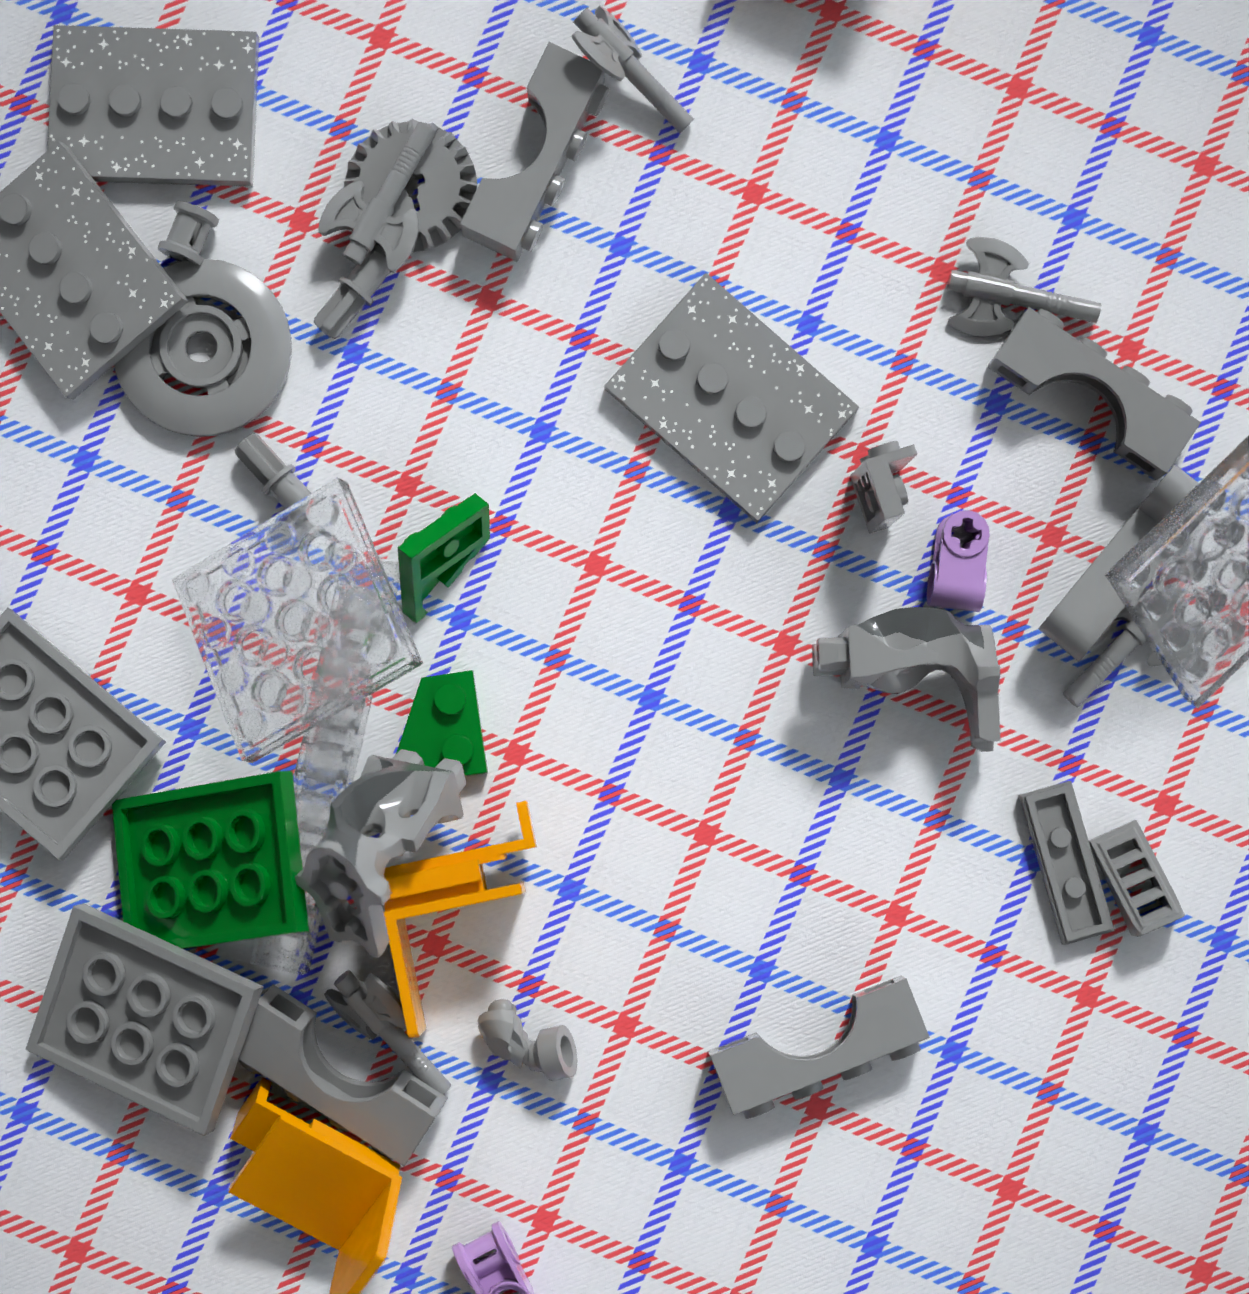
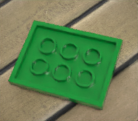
(212, 861)

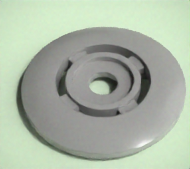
(240, 377)

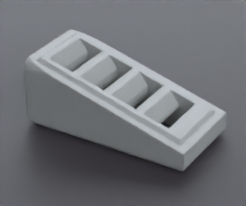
(1136, 924)

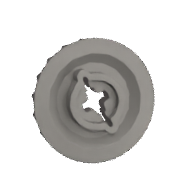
(447, 177)

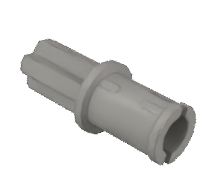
(353, 293)
(271, 471)

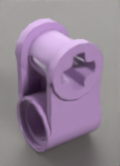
(957, 573)
(497, 1270)

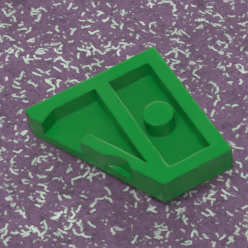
(441, 552)
(446, 723)

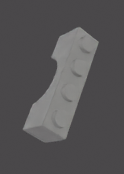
(508, 209)
(1148, 426)
(880, 1024)
(384, 1113)

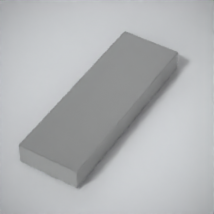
(1066, 862)

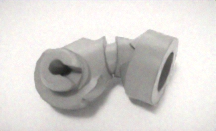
(551, 1053)

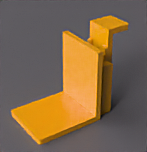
(438, 886)
(318, 1185)

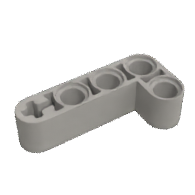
(1092, 600)

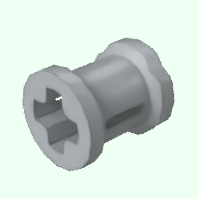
(188, 233)

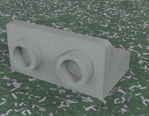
(877, 490)

